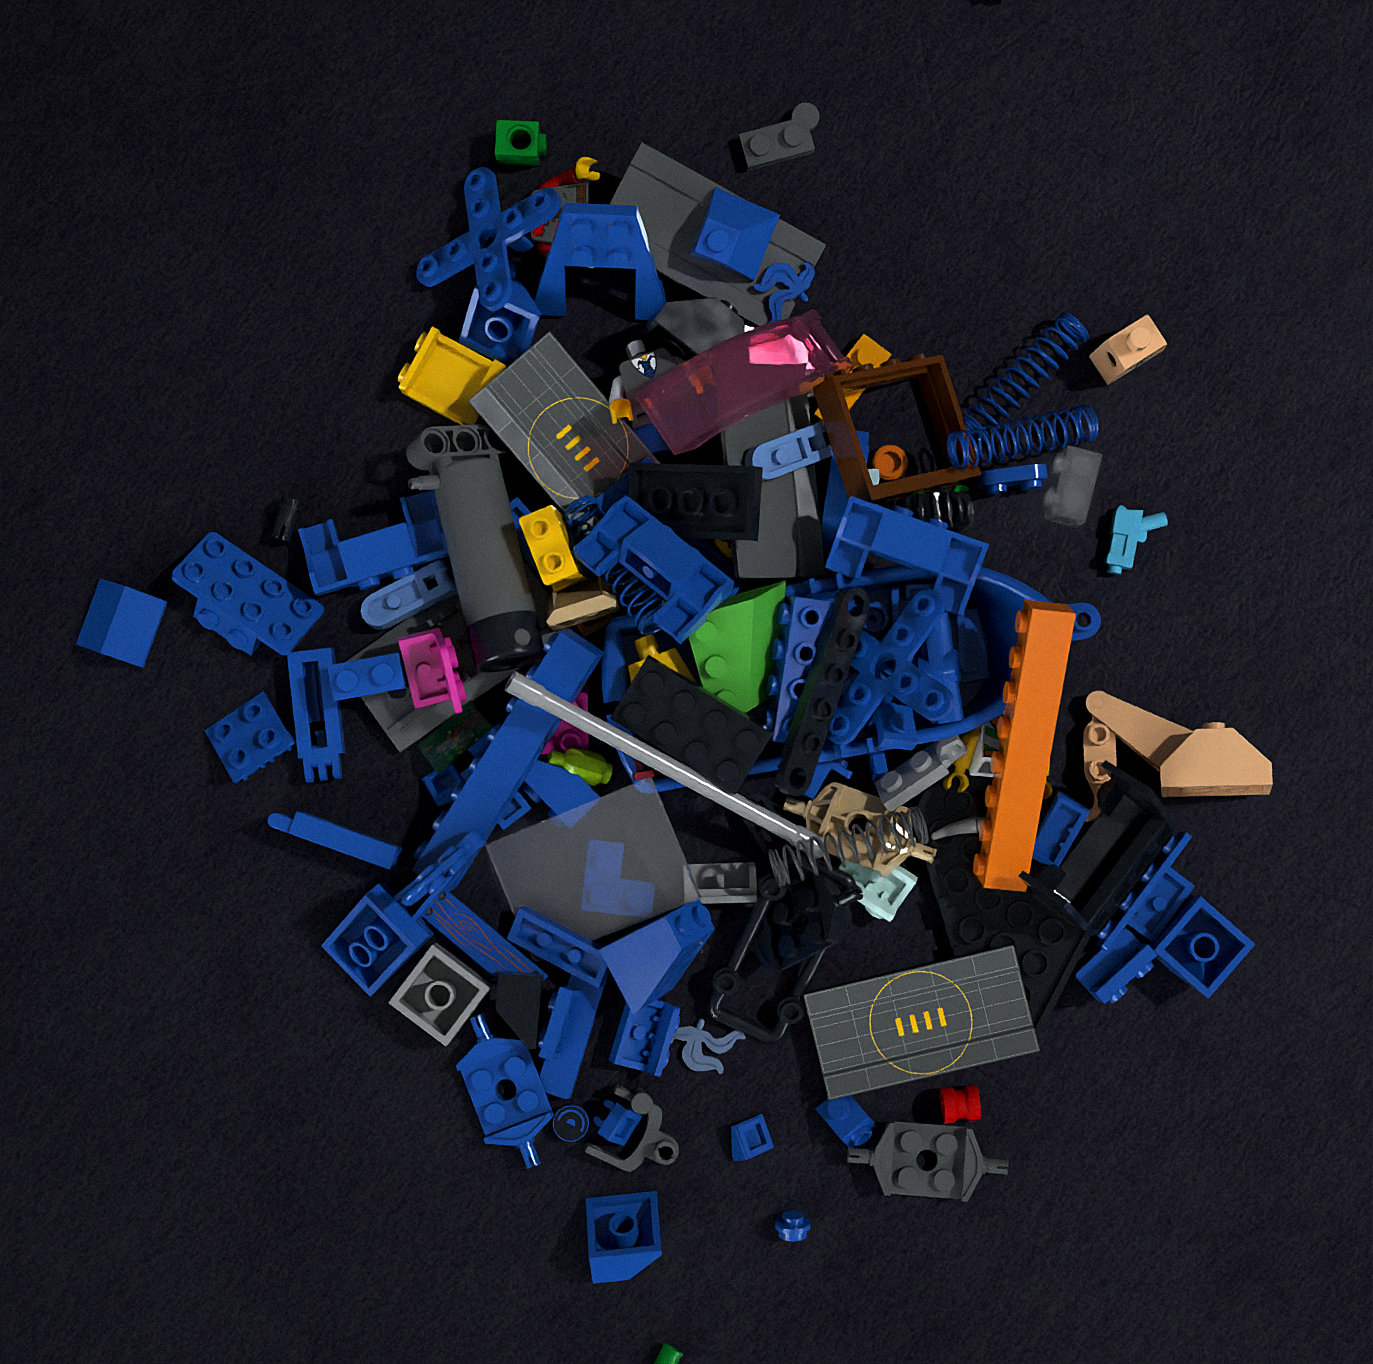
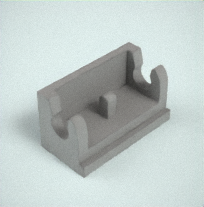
(725, 882)

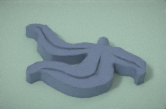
(692, 1050)

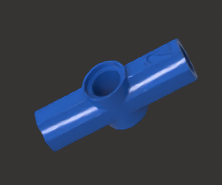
(943, 664)

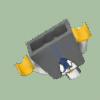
(634, 376)

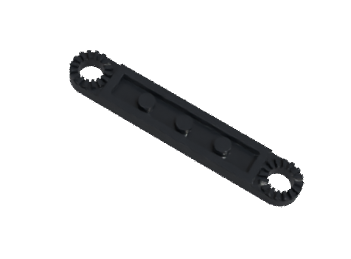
(822, 691)

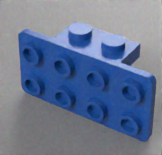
(245, 598)

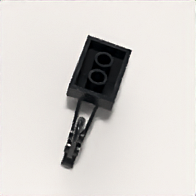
(695, 326)

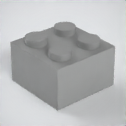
(440, 994)

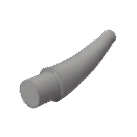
(962, 826)

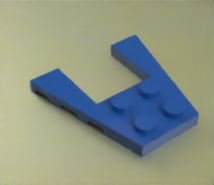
(599, 238)

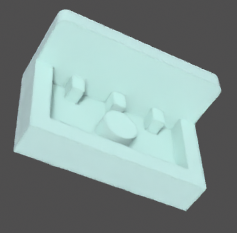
(881, 894)

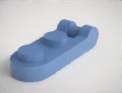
(789, 451)
(408, 596)

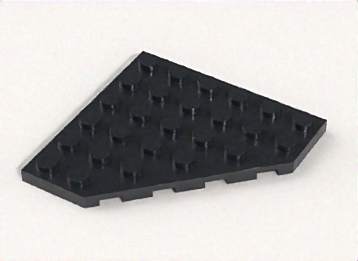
(995, 918)

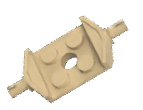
(841, 804)

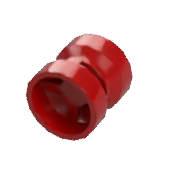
(960, 1104)

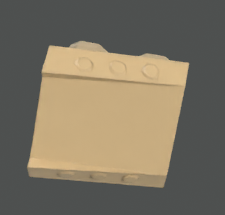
(580, 604)

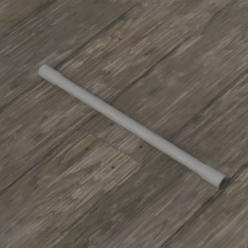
(538, 696)

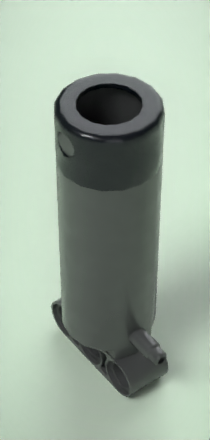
(480, 542)

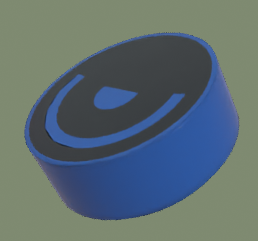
(571, 1122)

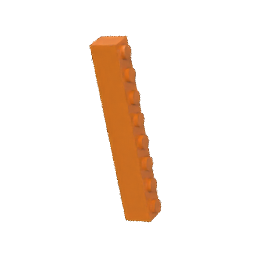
(1024, 744)

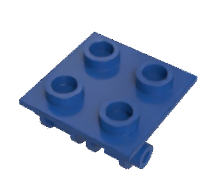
(250, 737)

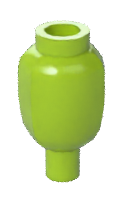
(585, 763)

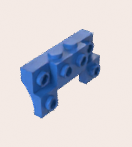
(910, 543)
(376, 554)
(661, 561)

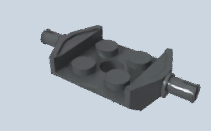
(956, 1167)

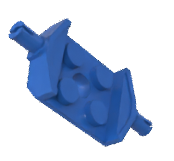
(503, 1119)

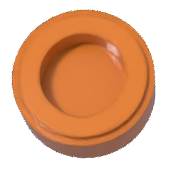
(890, 461)

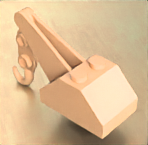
(1189, 761)

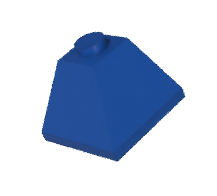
(734, 234)
(502, 332)
(622, 1235)

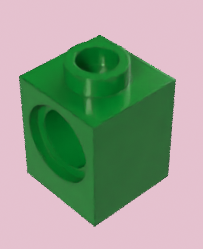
(508, 132)

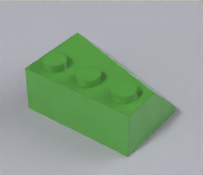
(737, 646)

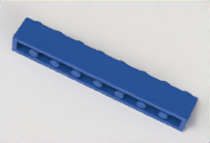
(512, 751)

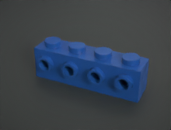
(794, 651)

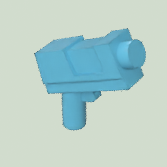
(1125, 531)

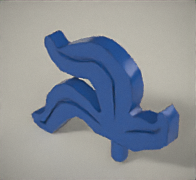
(785, 275)

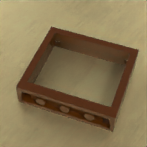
(844, 441)

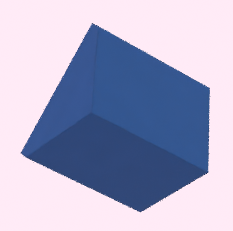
(121, 622)

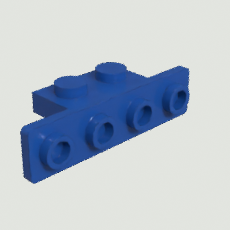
(1155, 898)
(567, 1034)

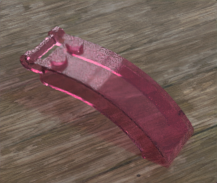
(740, 379)

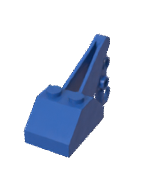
(384, 931)

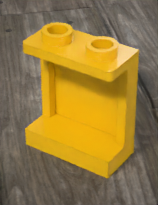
(447, 377)
(552, 548)

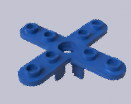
(486, 221)
(905, 682)

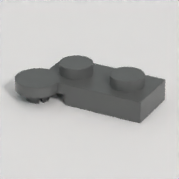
(781, 140)

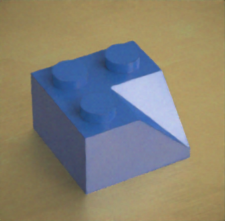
(1201, 946)

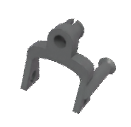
(651, 1139)

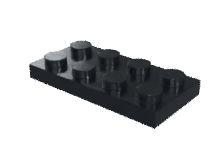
(700, 499)
(691, 724)

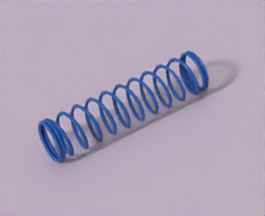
(1065, 320)
(951, 446)
(583, 519)

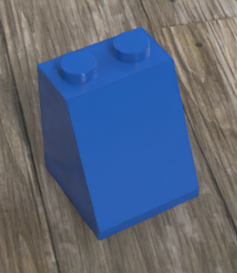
(657, 953)

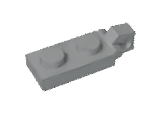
(919, 772)

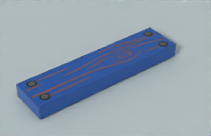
(478, 937)

